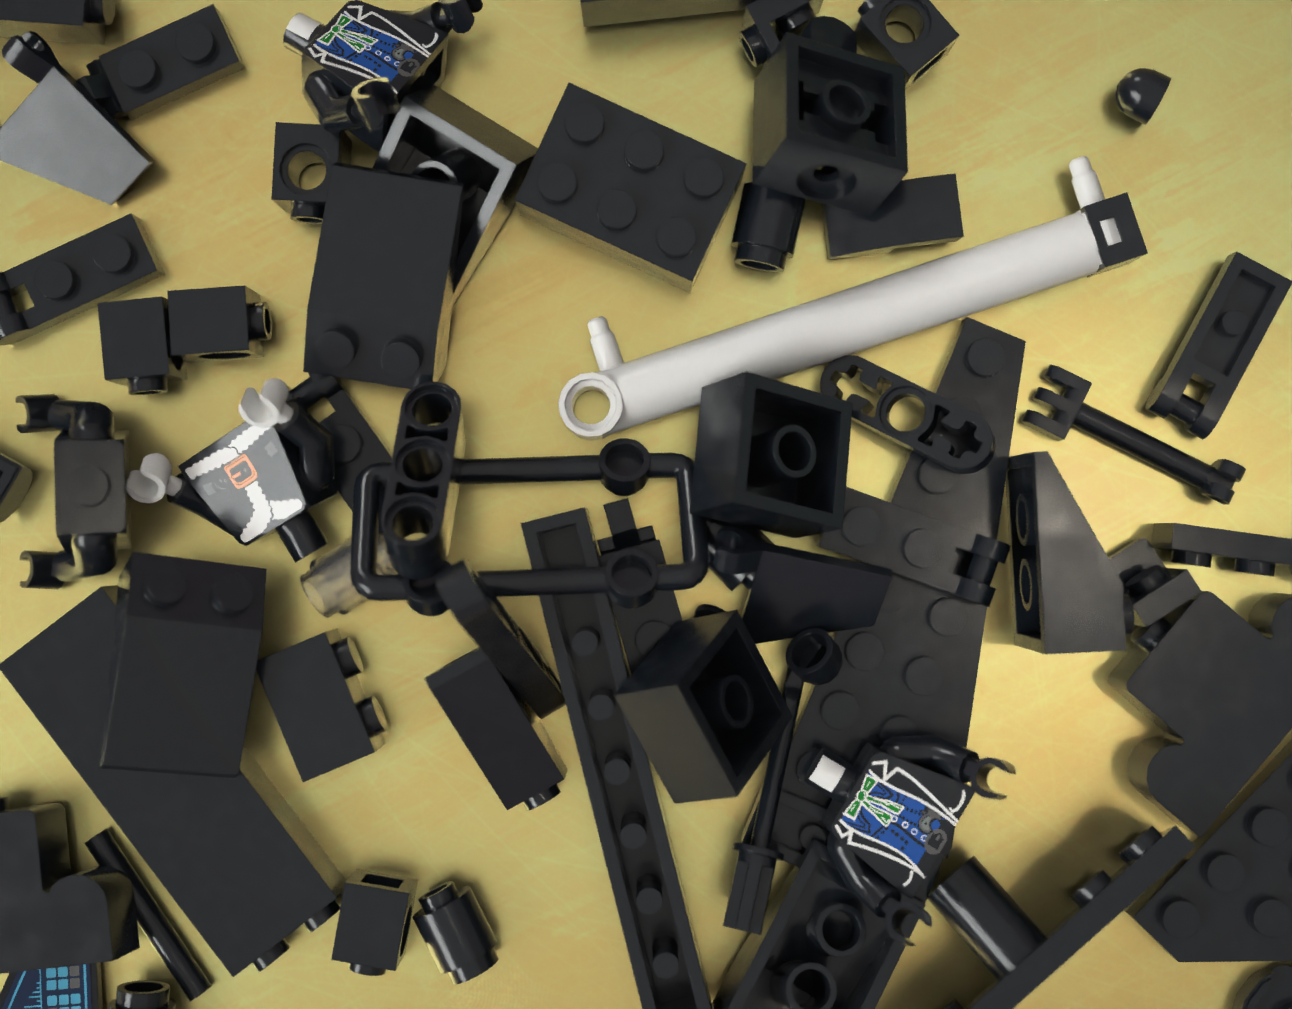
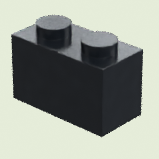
(322, 703)

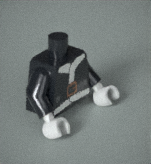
(255, 476)

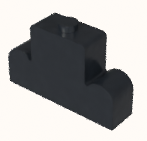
(1216, 694)
(48, 912)

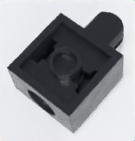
(829, 120)

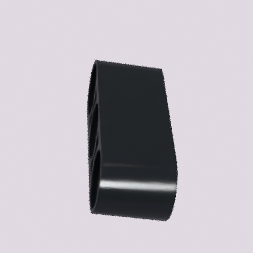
(430, 504)

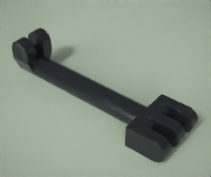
(1069, 409)

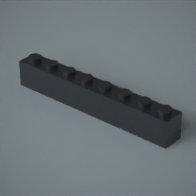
(618, 774)

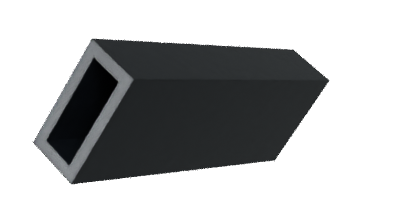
(216, 844)

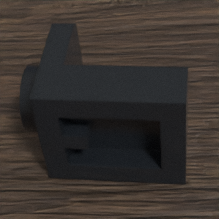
(769, 18)
(1150, 584)

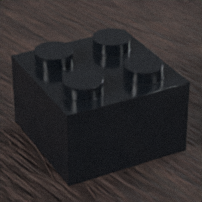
(771, 456)
(705, 707)

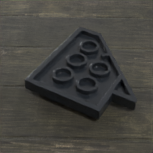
(1235, 885)

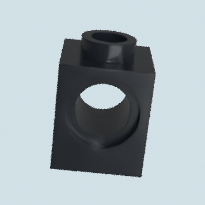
(932, 35)
(296, 148)
(218, 323)
(139, 345)
(374, 922)

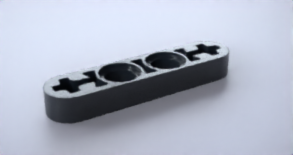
(500, 637)

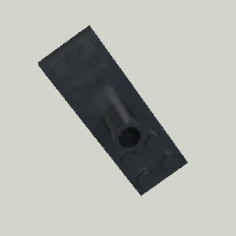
(1014, 944)

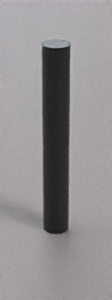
(152, 919)

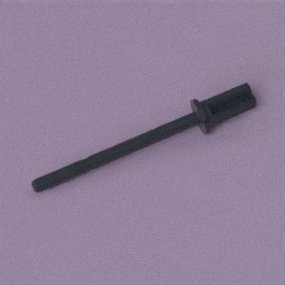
(756, 861)

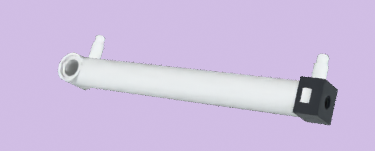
(863, 316)

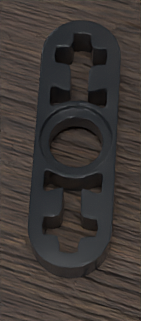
(957, 420)

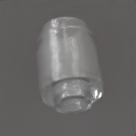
(329, 579)

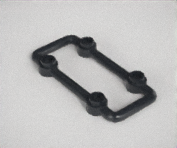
(629, 575)

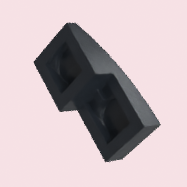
(911, 215)

